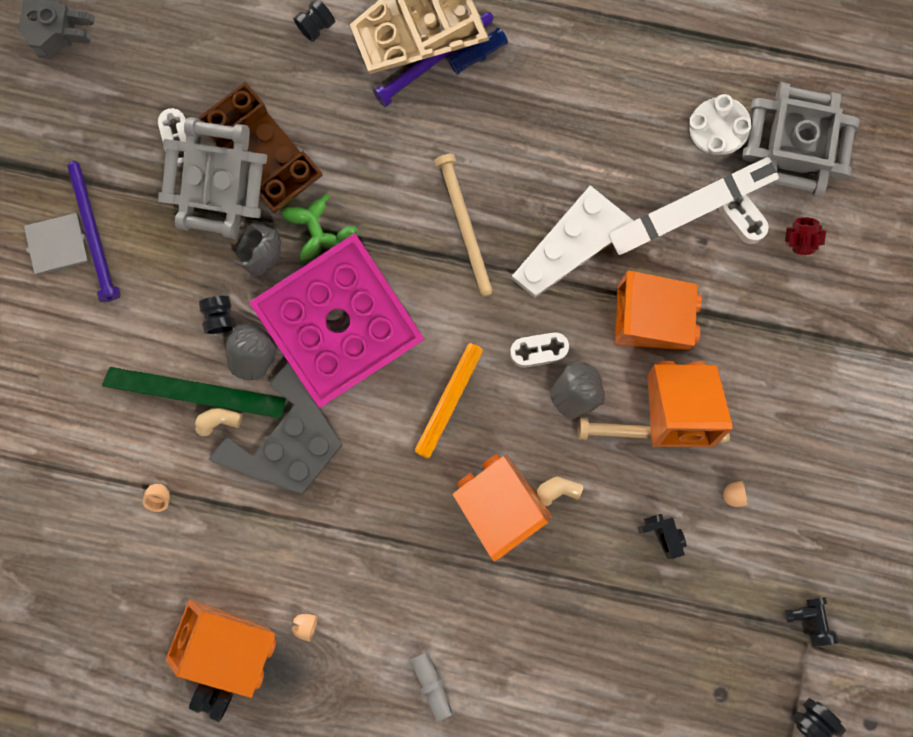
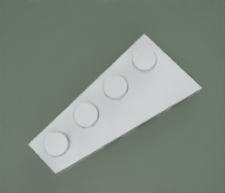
(571, 242)

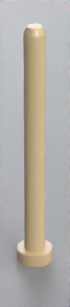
(446, 164)
(617, 430)

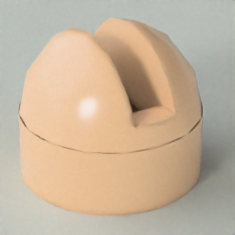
(735, 494)
(156, 498)
(306, 627)

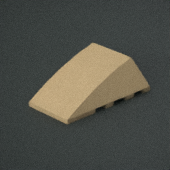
(413, 30)

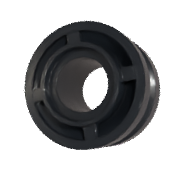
(818, 721)

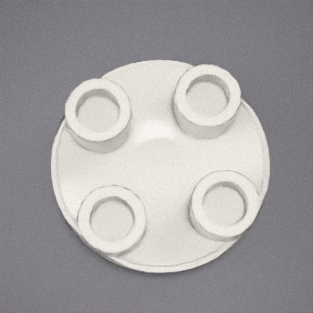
(720, 125)

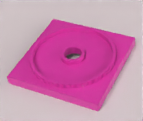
(298, 312)

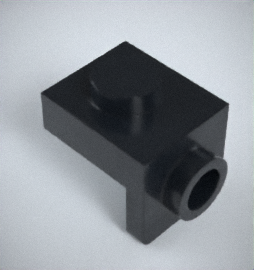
(671, 537)

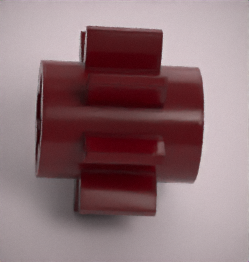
(805, 236)

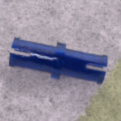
(477, 52)

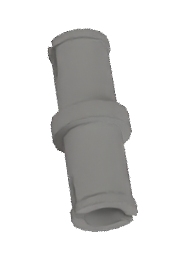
(432, 687)

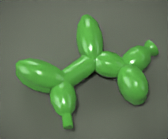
(319, 239)

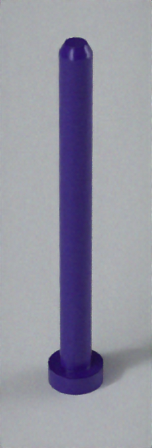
(384, 94)
(107, 291)

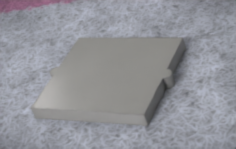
(56, 244)

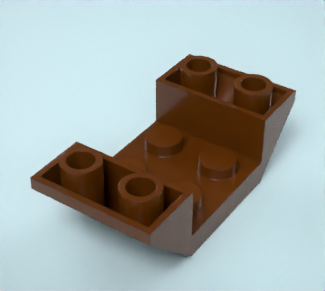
(287, 169)

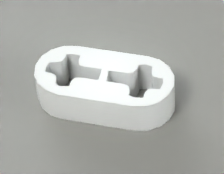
(166, 132)
(739, 222)
(538, 342)

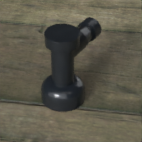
(815, 610)

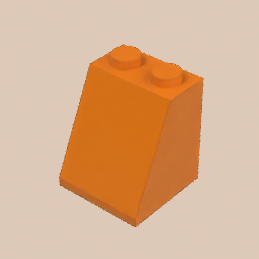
(656, 312)
(687, 405)
(501, 506)
(220, 649)

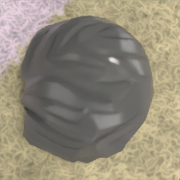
(258, 249)
(249, 351)
(578, 390)

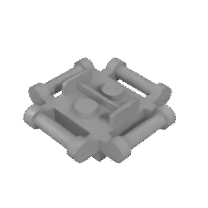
(803, 137)
(213, 177)

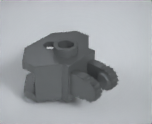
(52, 26)

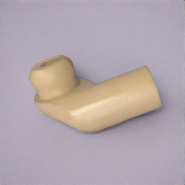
(208, 420)
(556, 487)

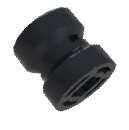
(315, 19)
(216, 314)
(203, 698)

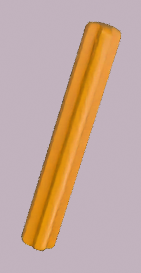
(448, 401)

